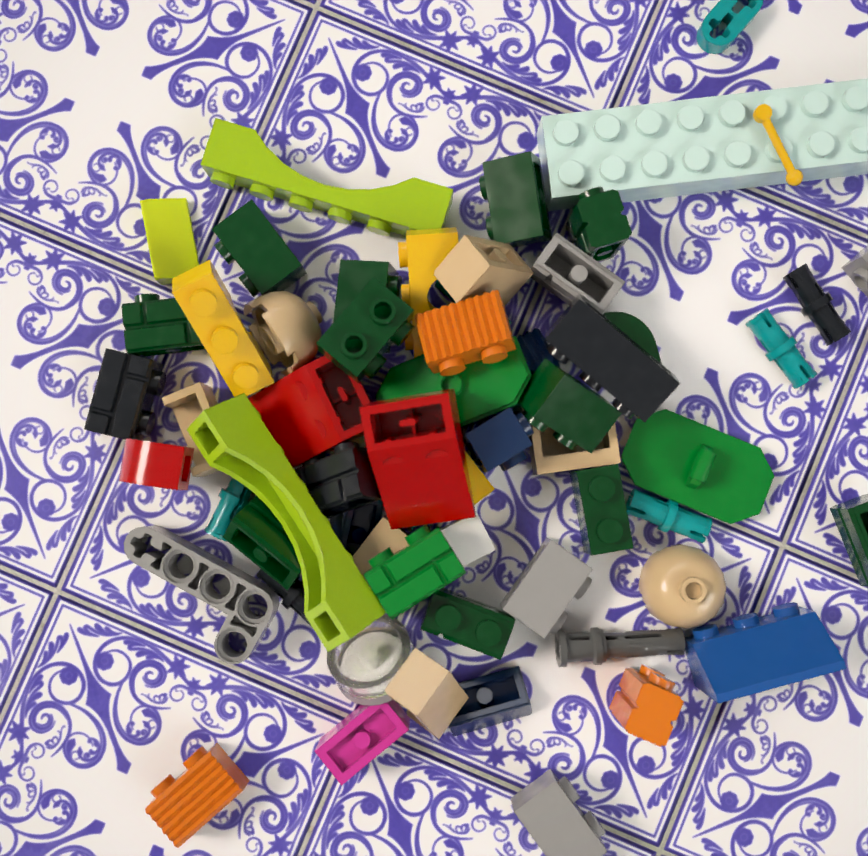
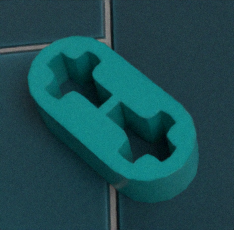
(735, 24)

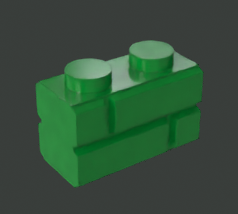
(414, 571)

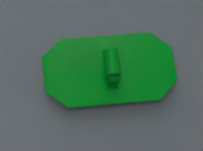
(478, 389)
(697, 466)

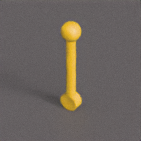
(762, 115)

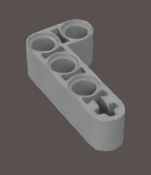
(200, 585)

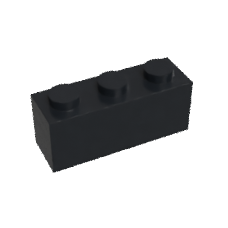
(610, 360)

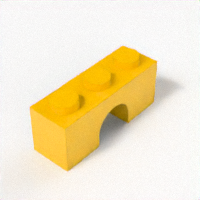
(422, 255)
(220, 329)

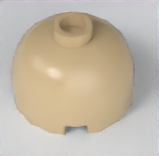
(285, 328)
(682, 586)

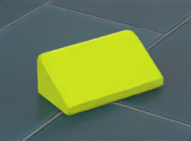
(169, 237)

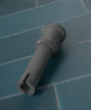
(601, 645)

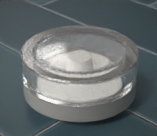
(370, 661)

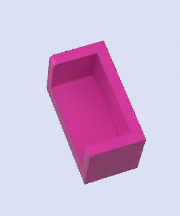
(361, 738)

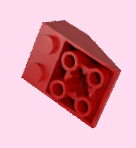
(312, 410)
(419, 458)

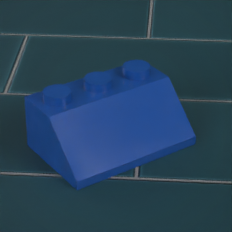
(761, 652)

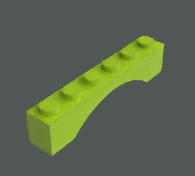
(242, 159)
(240, 445)

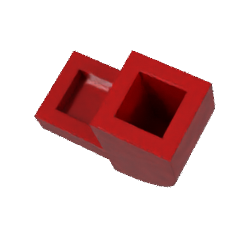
(156, 464)

